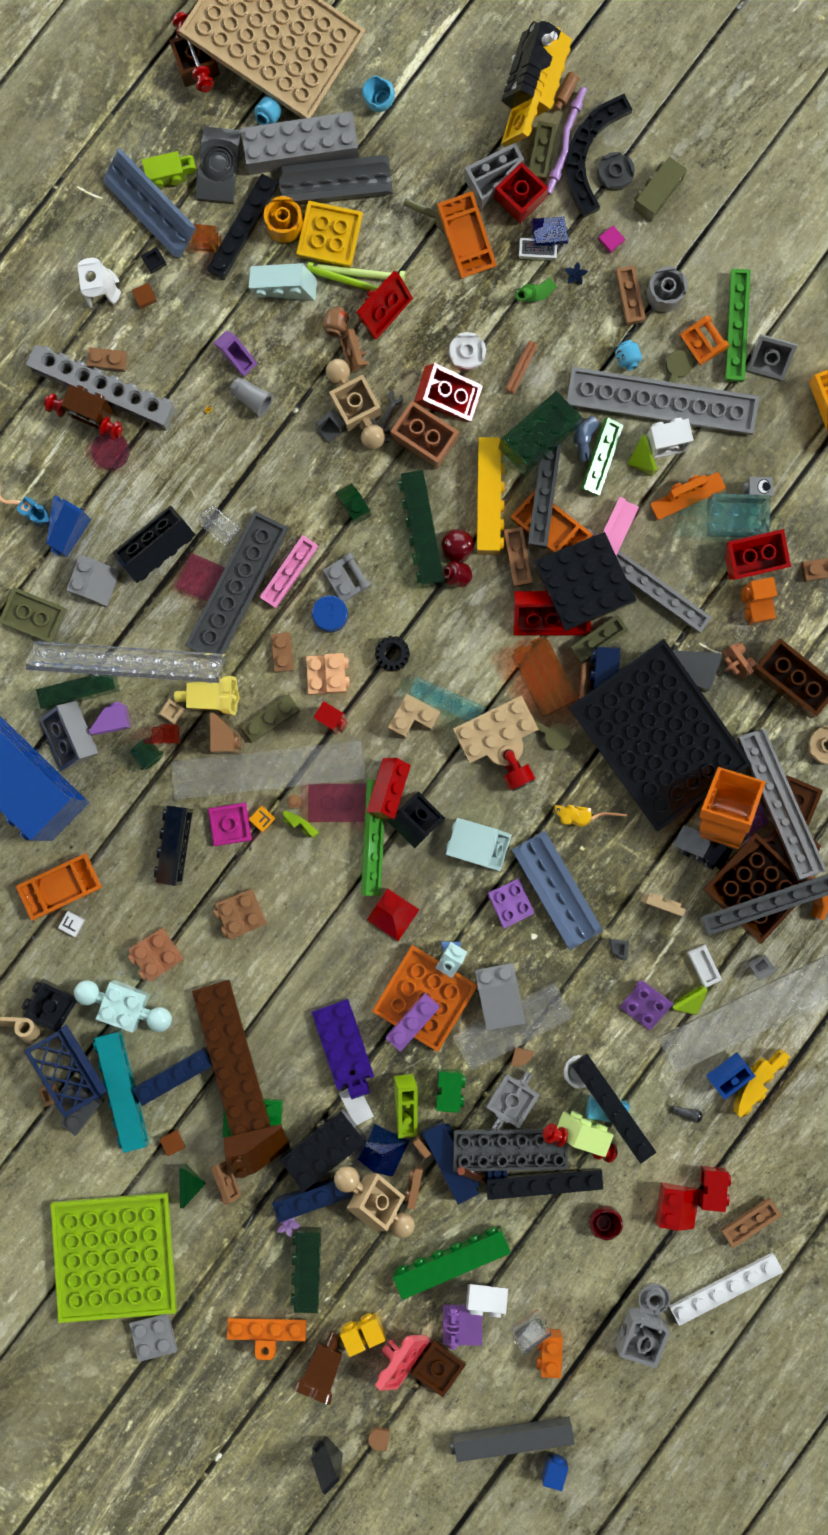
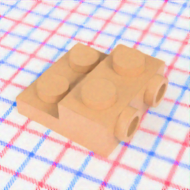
(327, 674)

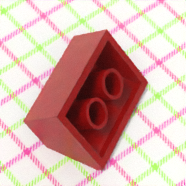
(757, 554)

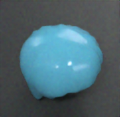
(378, 94)

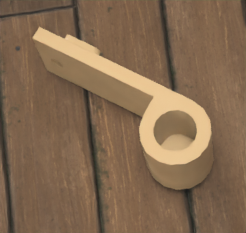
(24, 1028)

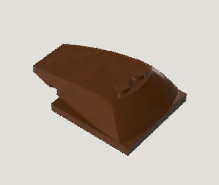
(752, 872)

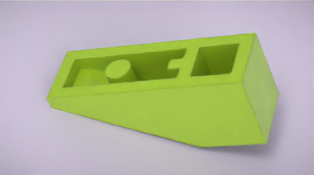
(406, 1105)

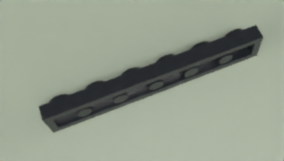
(242, 226)
(613, 1108)
(544, 1183)

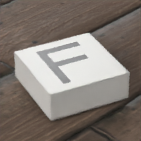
(71, 923)

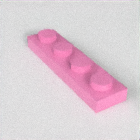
(289, 572)

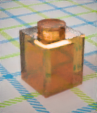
(206, 238)

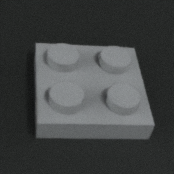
(153, 1336)

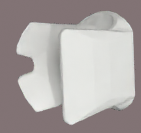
(103, 283)

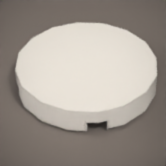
(467, 351)

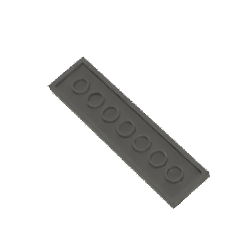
(237, 585)

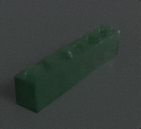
(422, 529)

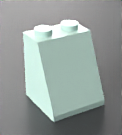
(478, 844)

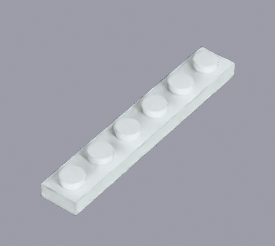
(726, 1288)

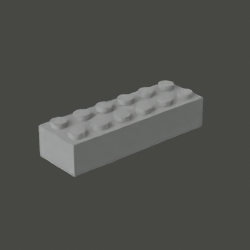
(299, 142)

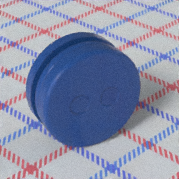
(330, 614)

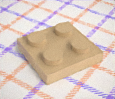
(669, 906)

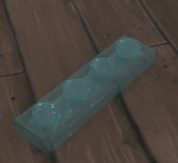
(445, 699)

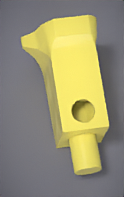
(211, 696)

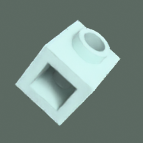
(451, 960)

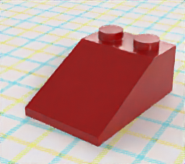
(447, 392)

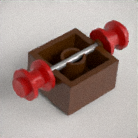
(192, 62)
(86, 408)

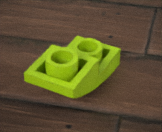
(295, 820)

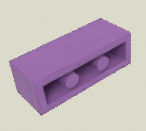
(412, 1021)

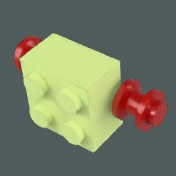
(582, 1134)

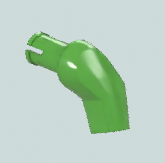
(534, 292)

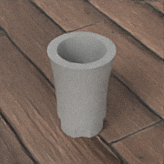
(252, 396)

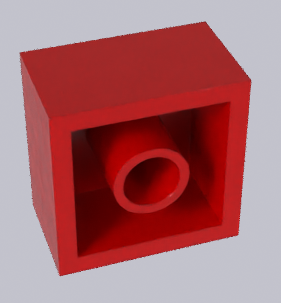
(520, 192)

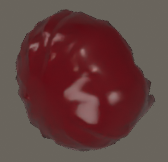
(457, 545)
(606, 1222)

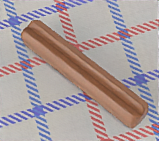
(521, 367)

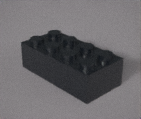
(323, 1149)

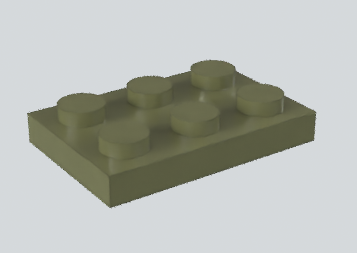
(33, 615)

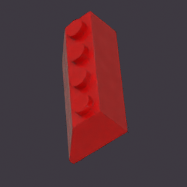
(536, 616)

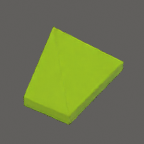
(643, 458)
(691, 1001)

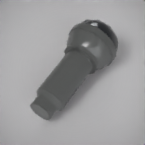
(695, 1115)

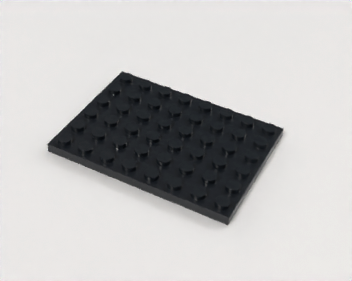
(658, 734)

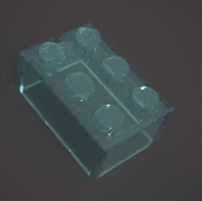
(738, 515)

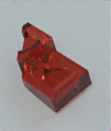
(164, 734)

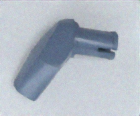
(583, 437)

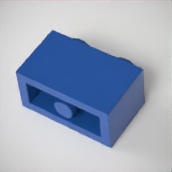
(730, 1075)

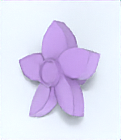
(288, 1225)

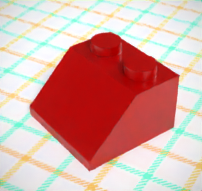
(677, 1207)

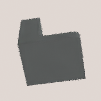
(330, 426)

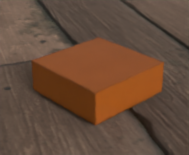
(144, 295)
(172, 1142)

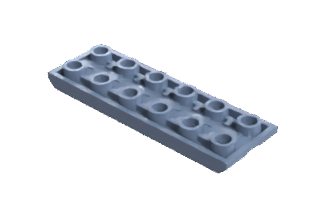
(149, 204)
(557, 890)

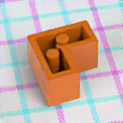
(759, 600)

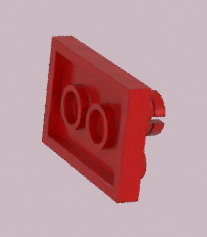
(384, 304)

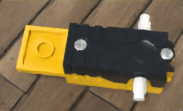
(534, 77)

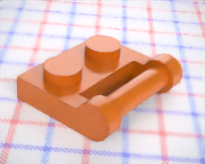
(698, 343)

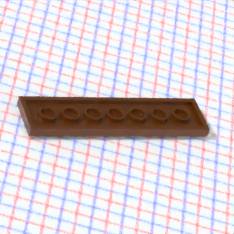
(231, 1058)

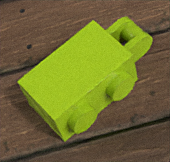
(168, 168)

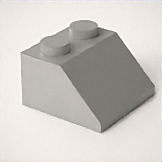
(93, 580)

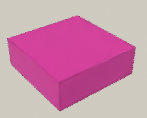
(611, 239)

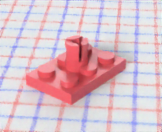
(401, 1360)

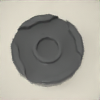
(615, 171)

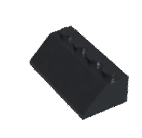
(154, 544)
(173, 846)

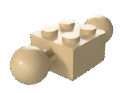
(355, 403)
(375, 1202)

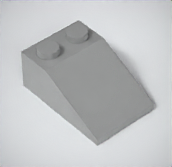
(500, 997)

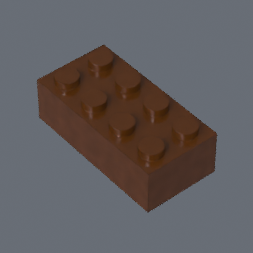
(794, 678)

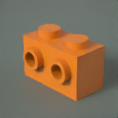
(550, 1355)

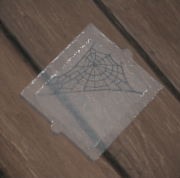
(530, 1332)

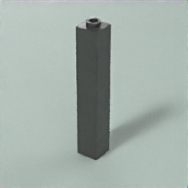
(512, 1439)

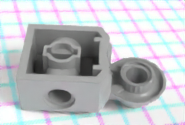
(644, 1329)

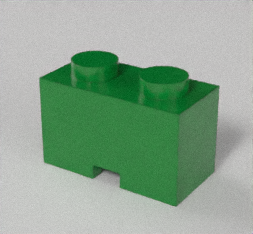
(450, 1096)

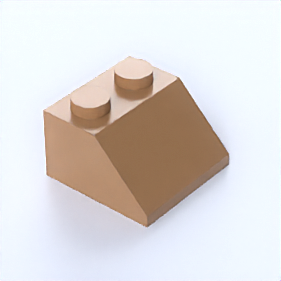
(222, 737)

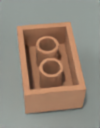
(424, 434)

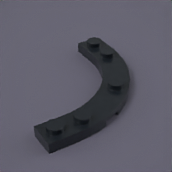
(579, 146)

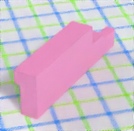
(620, 522)

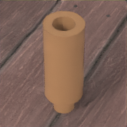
(566, 90)
(295, 801)

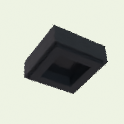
(153, 260)

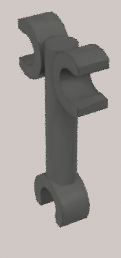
(387, 414)

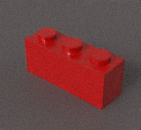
(331, 718)
(388, 788)

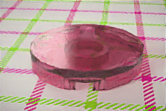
(110, 453)

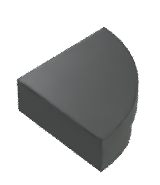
(619, 948)

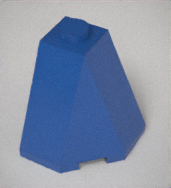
(65, 526)

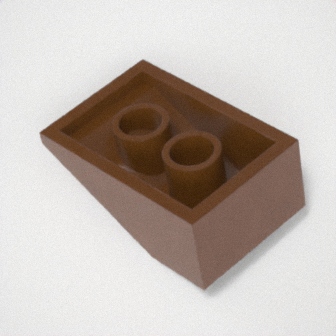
(254, 1149)

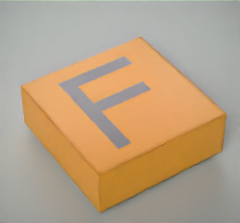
(262, 818)

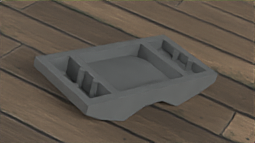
(218, 165)

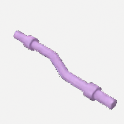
(575, 107)

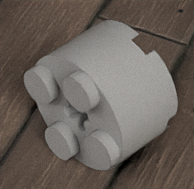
(666, 289)

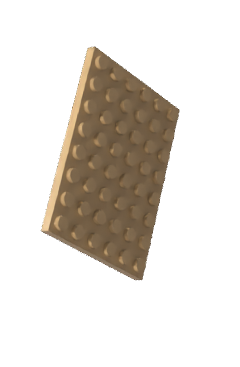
(277, 45)

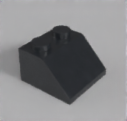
(416, 819)

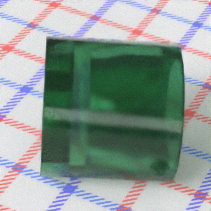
(146, 754)

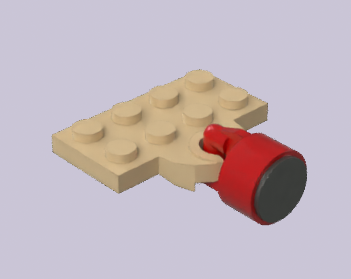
(500, 738)

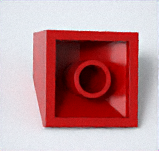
(393, 914)

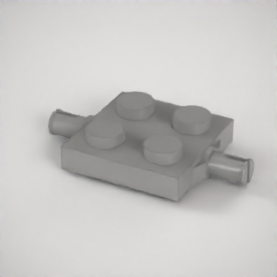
(512, 1100)

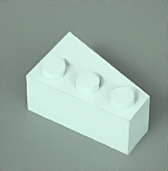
(283, 281)

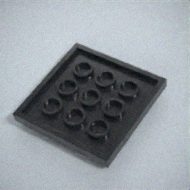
(584, 581)

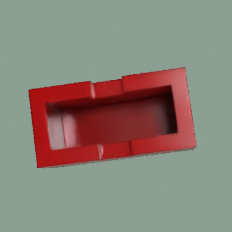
(716, 1184)

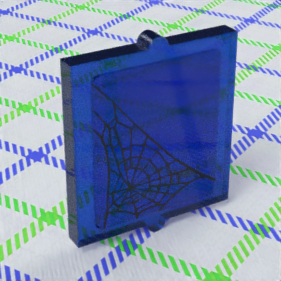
(550, 231)

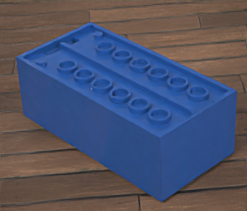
(33, 791)

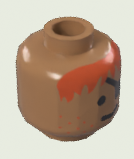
(336, 321)

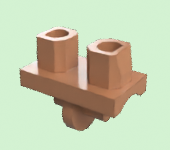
(737, 662)

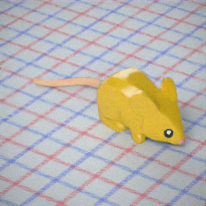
(579, 816)

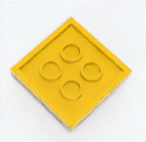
(329, 234)

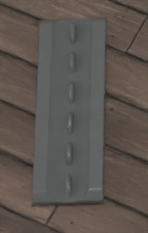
(336, 179)
(506, 1150)

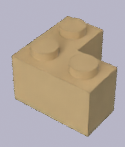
(413, 711)

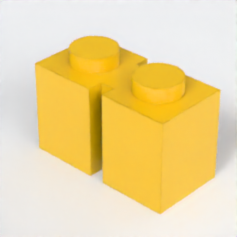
(353, 1337)

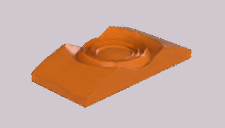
(466, 235)
(563, 528)
(59, 887)

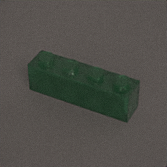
(77, 690)
(307, 1270)

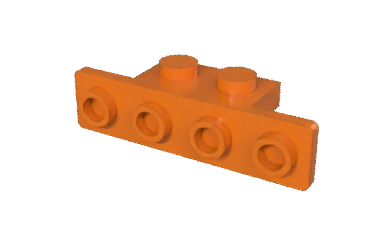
(687, 494)

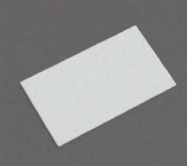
(357, 1108)

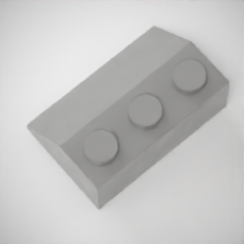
(68, 735)

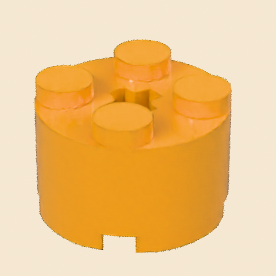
(278, 228)

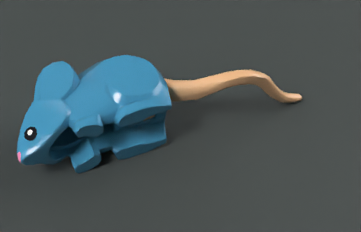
(30, 510)

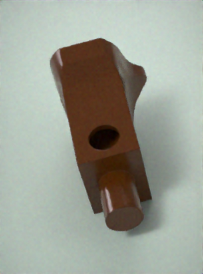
(321, 1371)

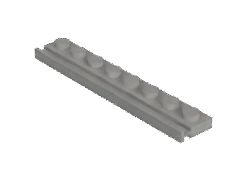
(782, 805)

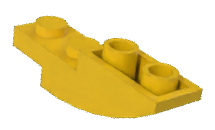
(754, 1090)

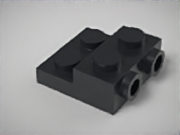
(48, 1005)

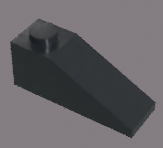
(327, 1463)

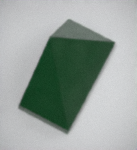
(189, 1184)

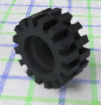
(392, 642)

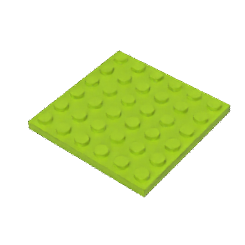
(113, 1257)

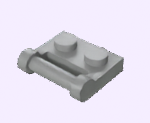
(340, 580)

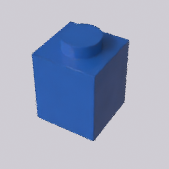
(554, 1472)

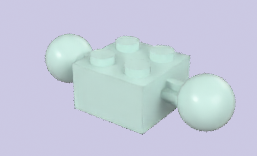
(123, 1006)

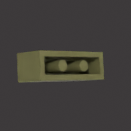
(659, 188)

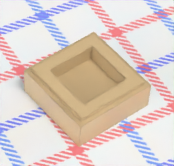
(172, 711)

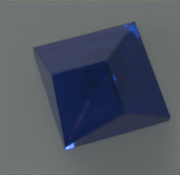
(382, 1151)

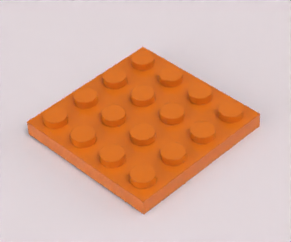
(419, 975)

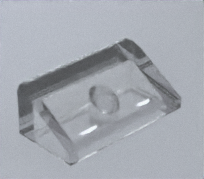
(219, 525)

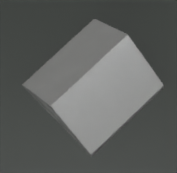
(771, 357)

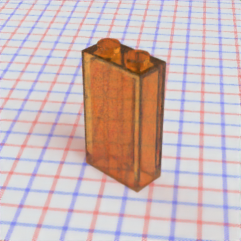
(544, 676)

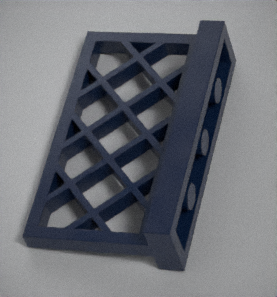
(82, 1066)

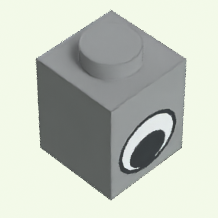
(758, 486)

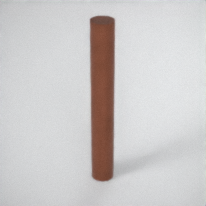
(471, 1174)

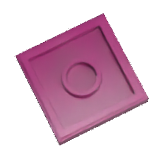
(230, 824)

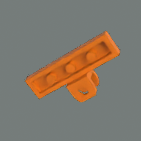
(266, 1333)

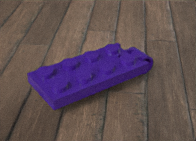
(344, 1047)

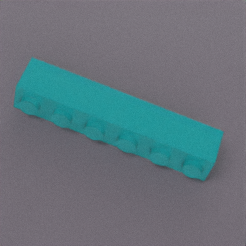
(120, 1084)

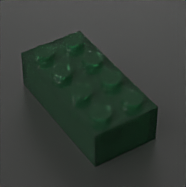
(540, 432)

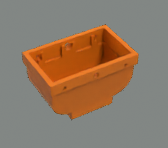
(730, 807)

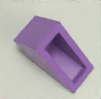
(235, 352)
(112, 719)

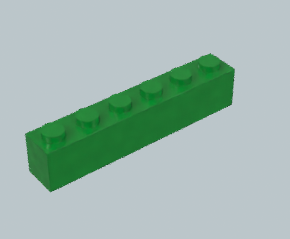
(451, 1262)

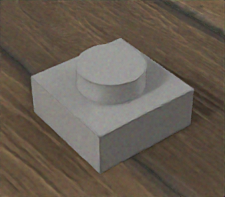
(761, 967)

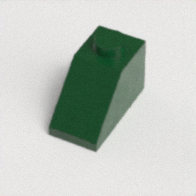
(353, 504)

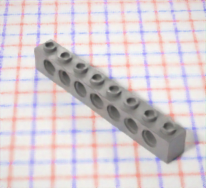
(43, 355)

